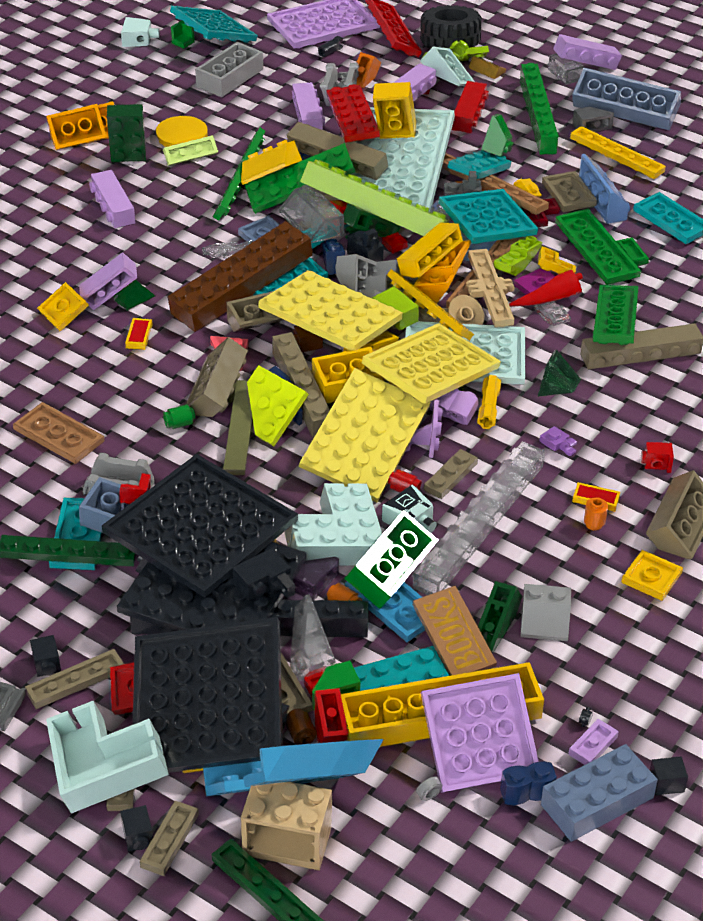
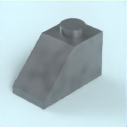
(593, 119)

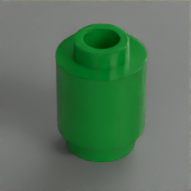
(179, 417)

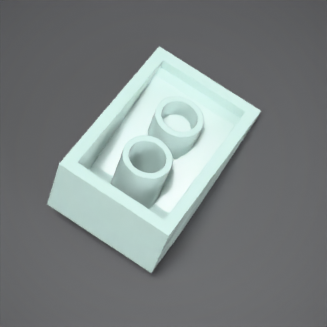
(446, 66)

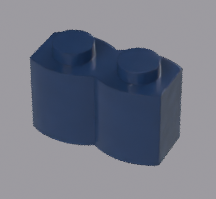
(526, 783)

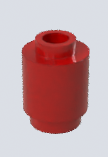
(401, 480)

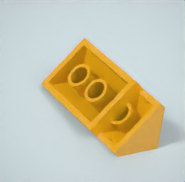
(79, 126)
(440, 276)

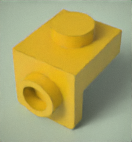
(528, 186)

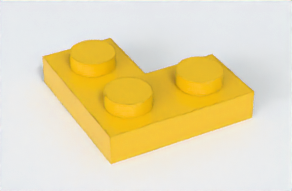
(550, 260)

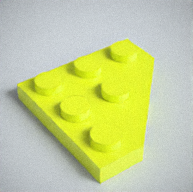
(272, 404)

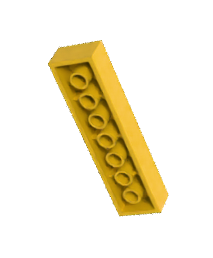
(398, 710)

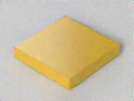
(63, 306)
(652, 575)

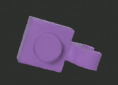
(557, 439)

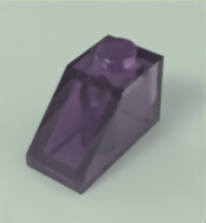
(316, 576)

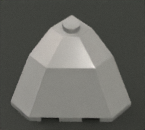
(365, 274)

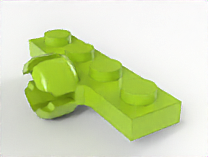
(463, 53)

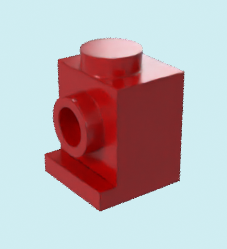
(658, 456)

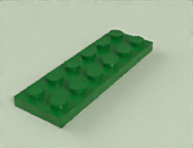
(280, 184)
(597, 246)
(616, 314)

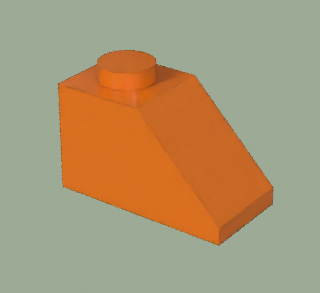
(367, 69)

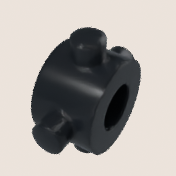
(585, 717)

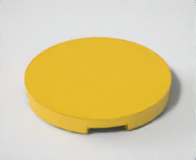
(180, 130)

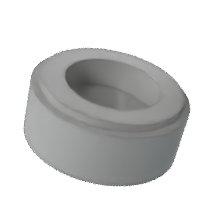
(429, 788)

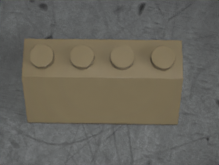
(245, 313)
(217, 379)
(679, 518)

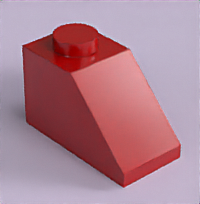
(330, 716)

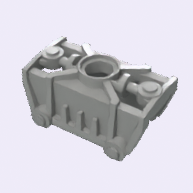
(332, 75)
(117, 471)

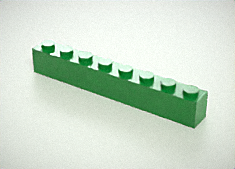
(538, 109)

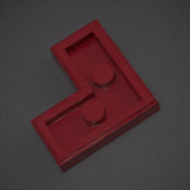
(540, 219)

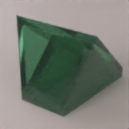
(558, 377)

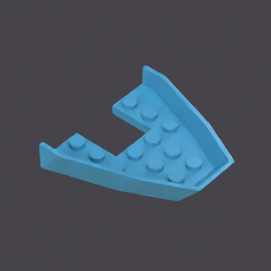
(293, 764)

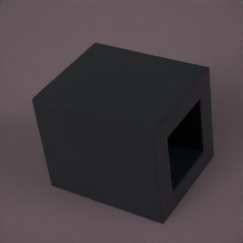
(45, 655)
(670, 774)
(136, 828)

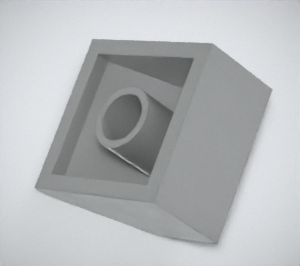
(546, 612)

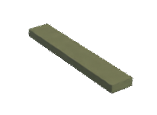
(239, 431)

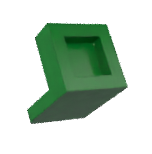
(182, 34)

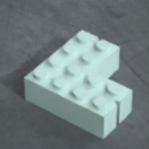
(342, 530)
(101, 765)

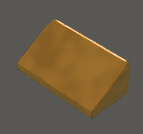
(486, 68)

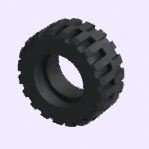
(448, 24)

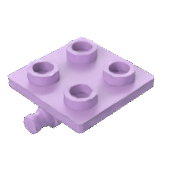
(428, 433)

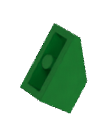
(338, 676)

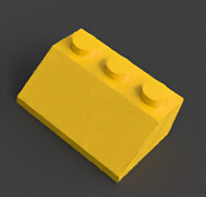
(269, 161)

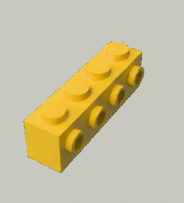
(429, 249)

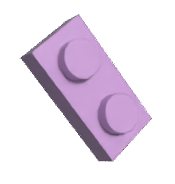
(593, 742)

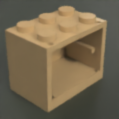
(287, 823)

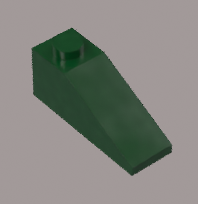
(366, 221)
(499, 613)

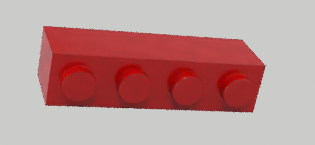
(470, 106)

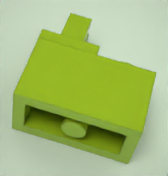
(399, 301)

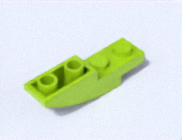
(520, 255)

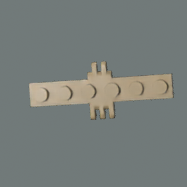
(490, 288)

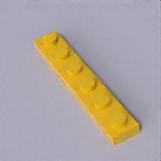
(618, 152)
(433, 308)

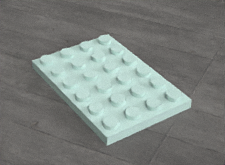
(501, 342)

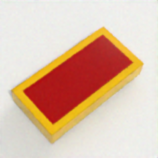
(138, 333)
(585, 492)

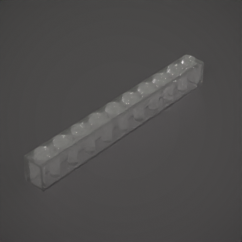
(478, 519)

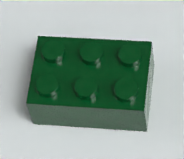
(126, 132)

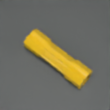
(488, 411)

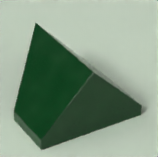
(133, 295)

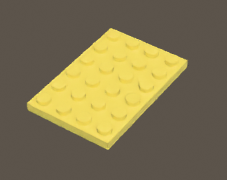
(330, 310)
(431, 363)
(364, 434)

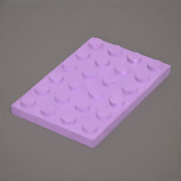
(322, 21)

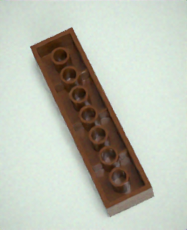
(240, 275)

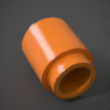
(595, 513)
(342, 593)

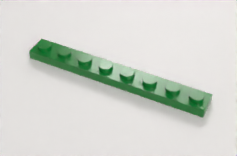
(233, 187)

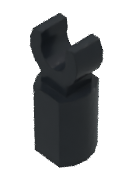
(330, 46)

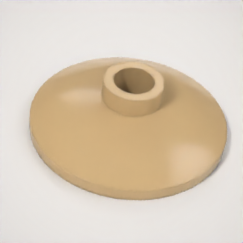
(469, 308)

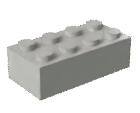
(229, 69)

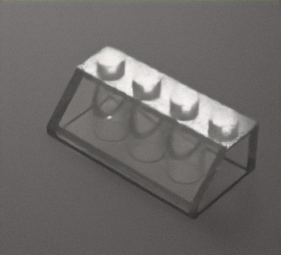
(313, 214)

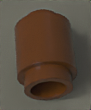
(300, 727)

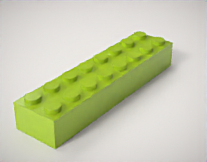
(370, 199)

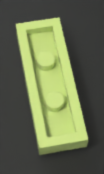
(190, 150)

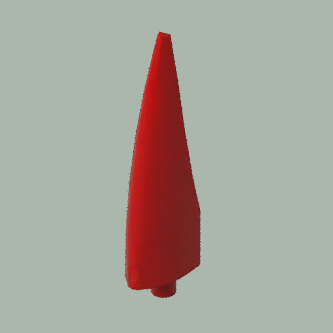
(557, 288)

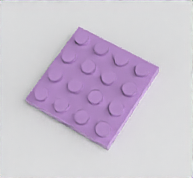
(478, 731)

